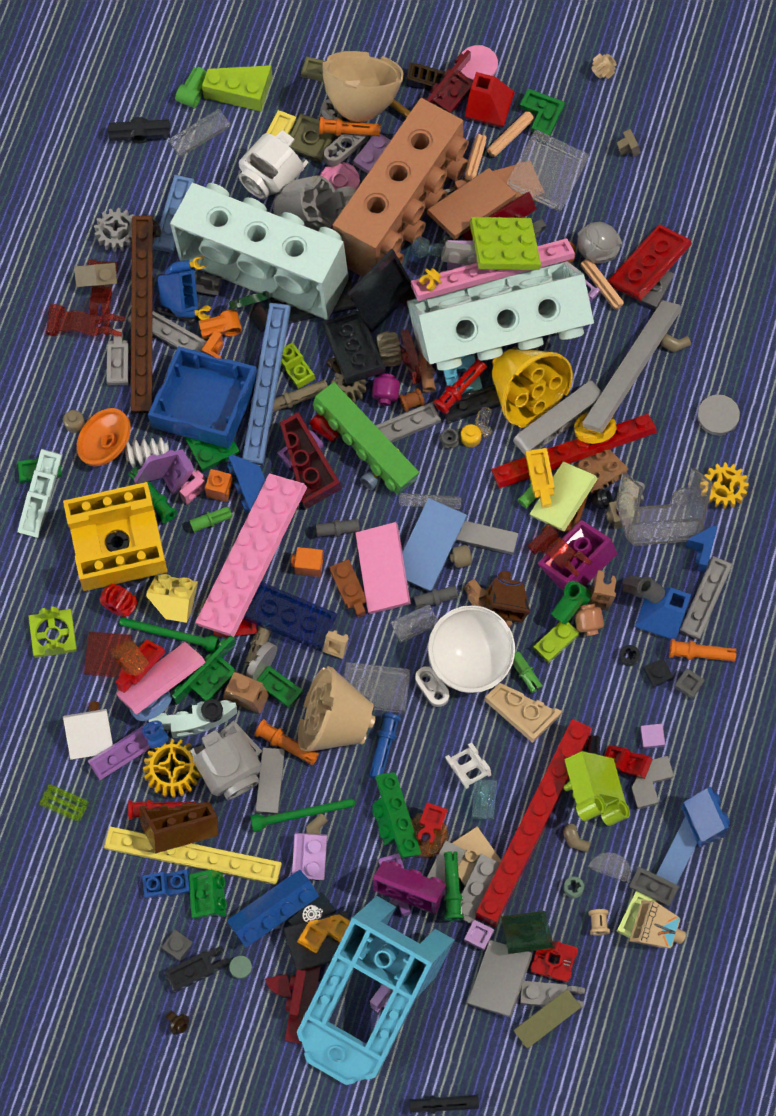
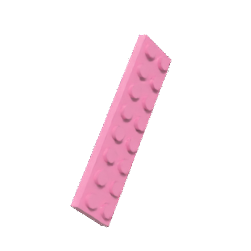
(251, 555)

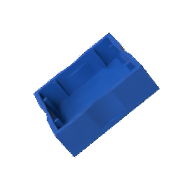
(203, 397)

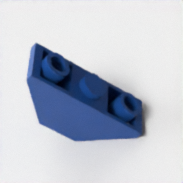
(249, 480)

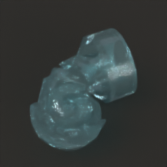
(422, 247)

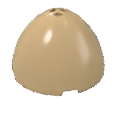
(361, 84)

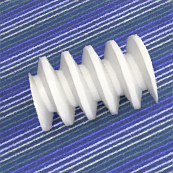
(141, 452)

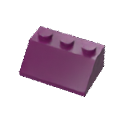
(592, 544)
(409, 886)

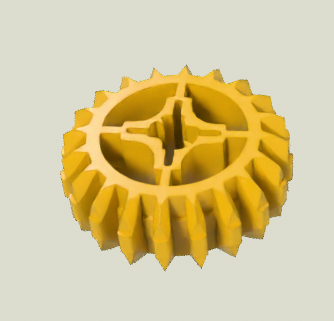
(164, 768)

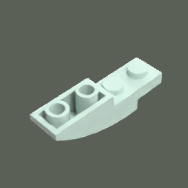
(188, 724)

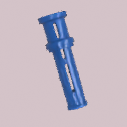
(386, 737)

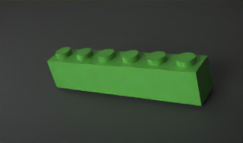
(365, 438)

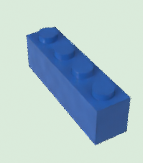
(273, 908)

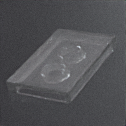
(380, 685)

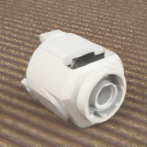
(270, 165)

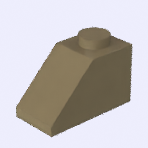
(95, 274)

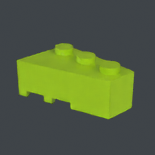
(238, 85)

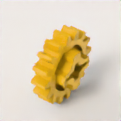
(730, 478)

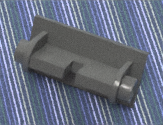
(207, 283)

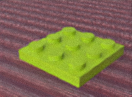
(505, 243)

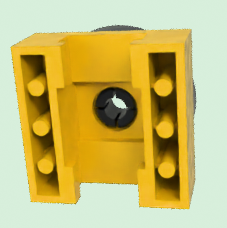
(112, 518)

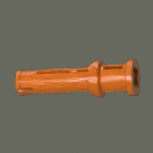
(338, 126)
(691, 650)
(278, 738)

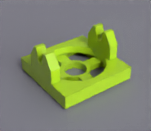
(55, 646)

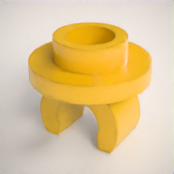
(432, 276)

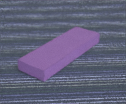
(119, 754)

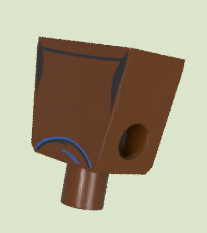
(507, 598)

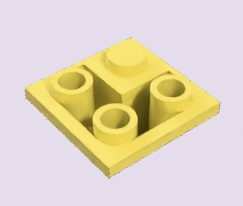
(173, 596)

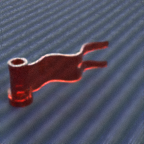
(101, 294)
(78, 321)
(556, 548)

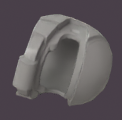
(599, 242)

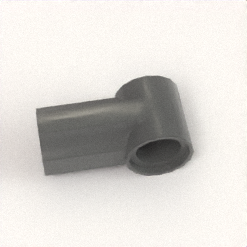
(644, 588)

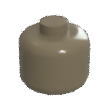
(73, 421)
(461, 556)

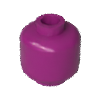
(385, 389)

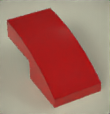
(629, 762)

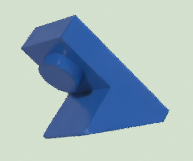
(703, 543)

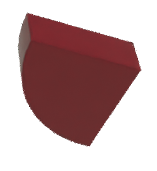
(279, 985)

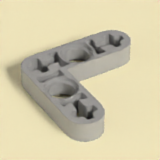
(355, 140)

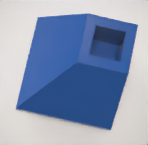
(666, 616)

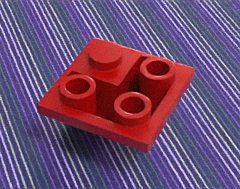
(489, 100)

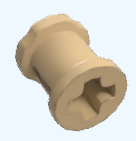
(599, 922)

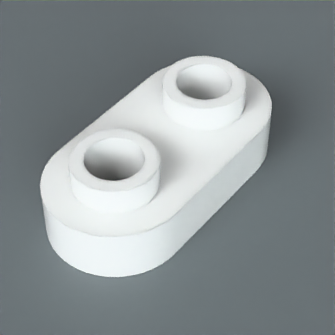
(433, 687)

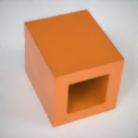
(308, 561)

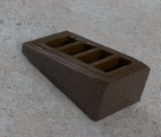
(418, 82)

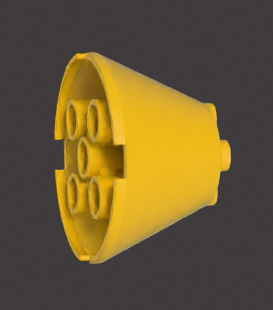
(530, 383)

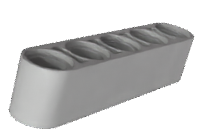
(558, 418)

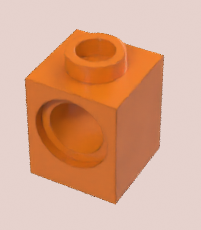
(218, 485)

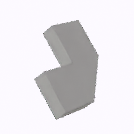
(644, 790)

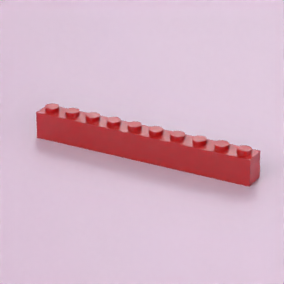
(532, 826)

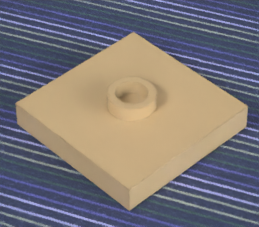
(474, 844)

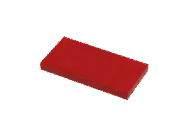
(649, 262)

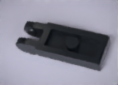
(195, 969)

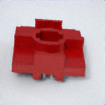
(560, 971)

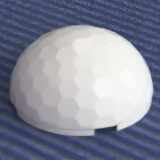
(471, 649)

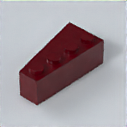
(308, 462)

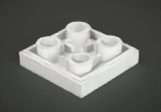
(87, 733)

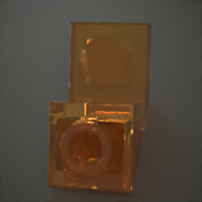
(130, 657)

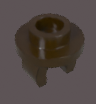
(178, 1023)

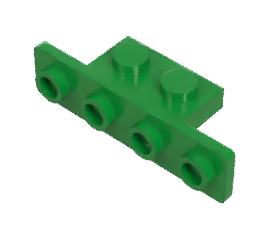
(210, 677)
(393, 817)

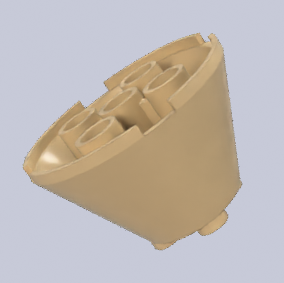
(334, 713)

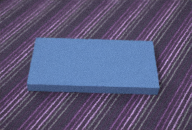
(431, 543)

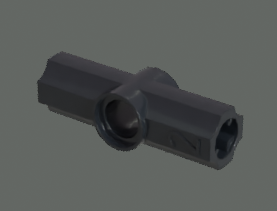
(139, 130)

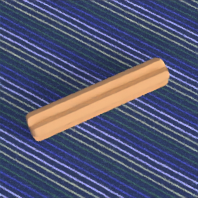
(510, 134)
(475, 157)
(601, 282)

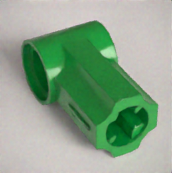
(571, 602)

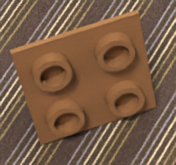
(605, 467)

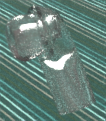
(482, 421)

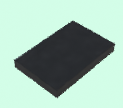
(302, 956)

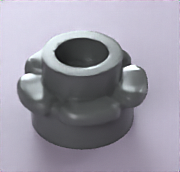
(452, 434)

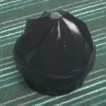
(602, 498)

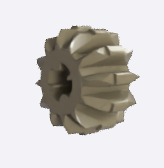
(389, 348)
(352, 392)

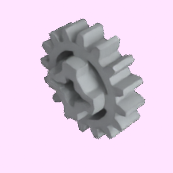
(108, 226)

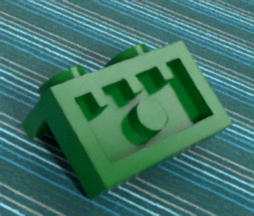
(207, 894)

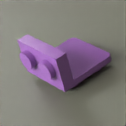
(171, 466)

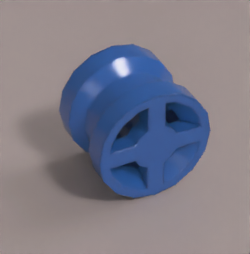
(155, 734)

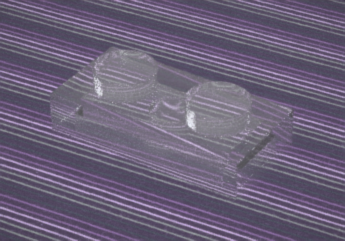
(414, 623)

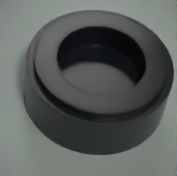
(212, 710)

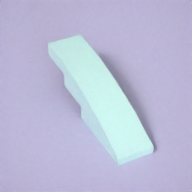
(39, 493)

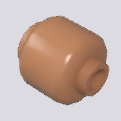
(589, 619)

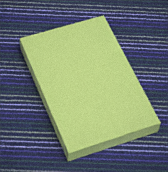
(570, 491)

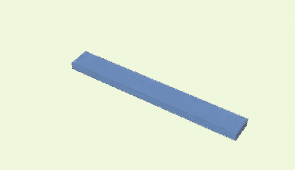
(266, 383)

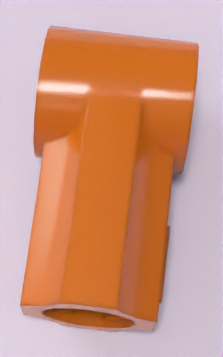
(226, 324)

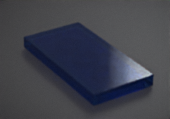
(290, 616)

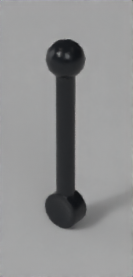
(191, 321)

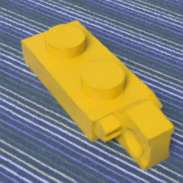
(540, 475)

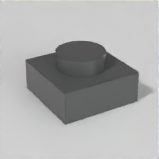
(689, 683)
(177, 945)

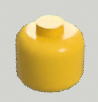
(470, 435)

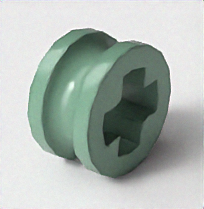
(569, 893)

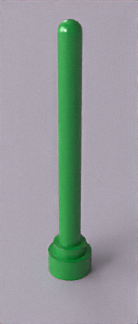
(209, 643)
(259, 821)

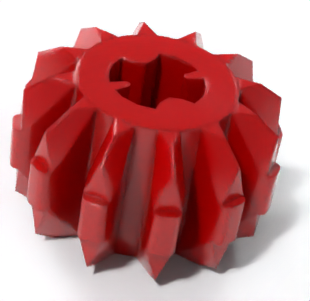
(118, 600)

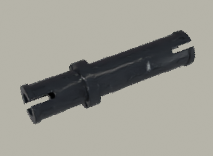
(443, 1103)

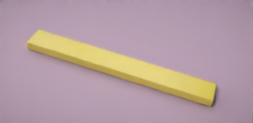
(196, 857)

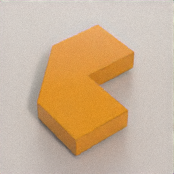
(317, 930)

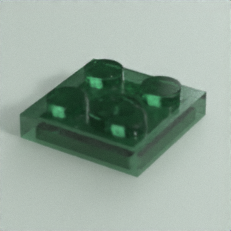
(526, 932)

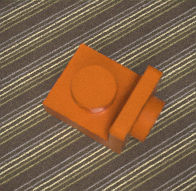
(214, 345)

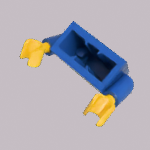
(178, 289)

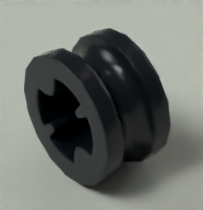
(633, 650)

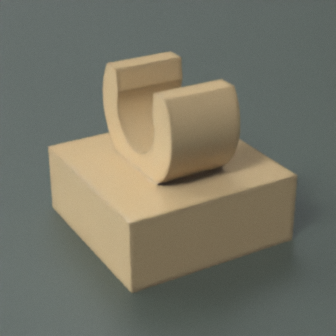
(335, 644)

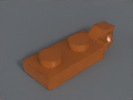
(349, 587)

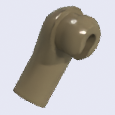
(673, 344)
(315, 825)
(573, 840)

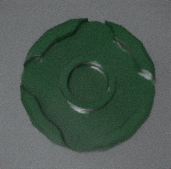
(250, 299)

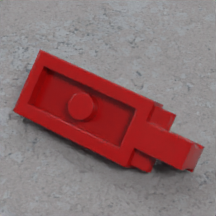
(152, 653)

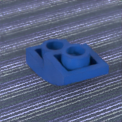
(166, 884)

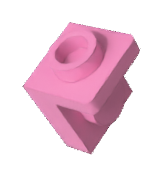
(192, 489)

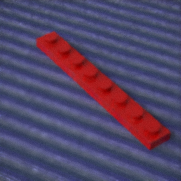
(576, 450)

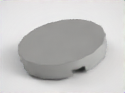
(718, 414)
(265, 657)

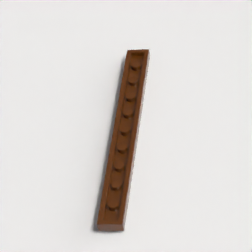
(142, 314)

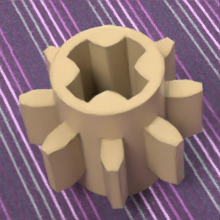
(604, 66)

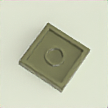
(307, 138)

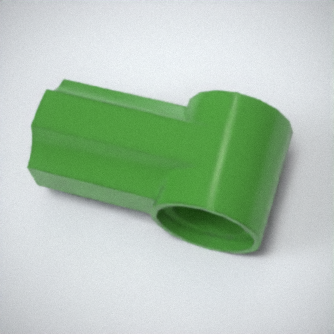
(191, 91)

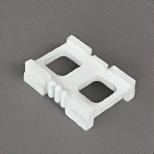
(475, 762)

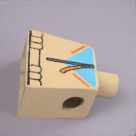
(656, 926)

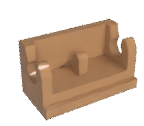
(602, 593)

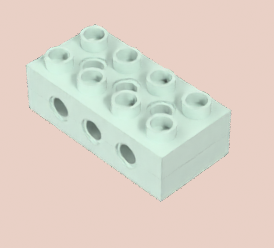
(261, 249)
(501, 314)

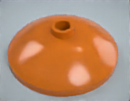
(103, 437)

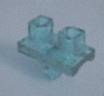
(484, 799)

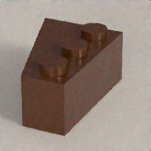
(178, 826)

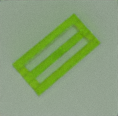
(47, 794)

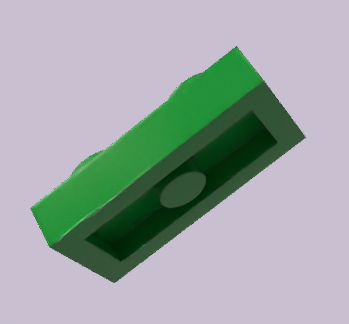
(280, 687)

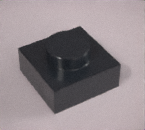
(658, 673)

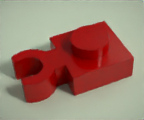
(433, 819)

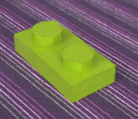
(556, 641)

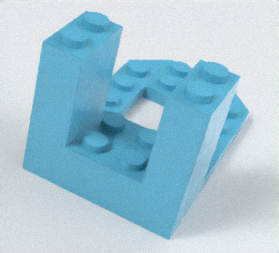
(387, 958)

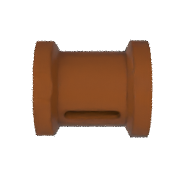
(411, 400)

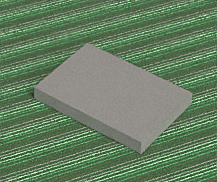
(499, 979)

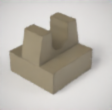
(628, 144)

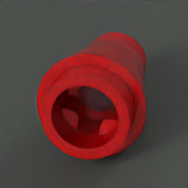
(321, 426)

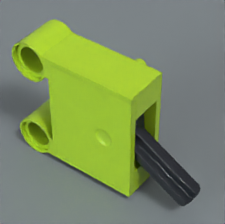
(596, 785)

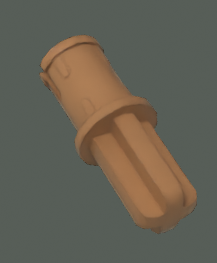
(427, 374)

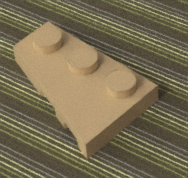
(523, 713)

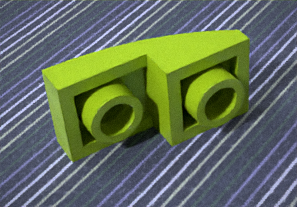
(296, 366)

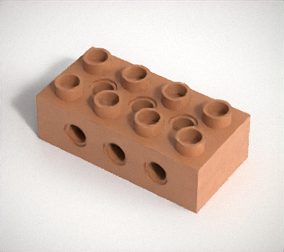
(402, 186)

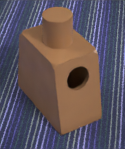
(245, 693)

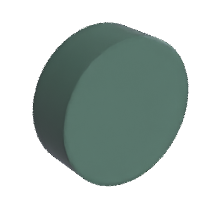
(240, 967)

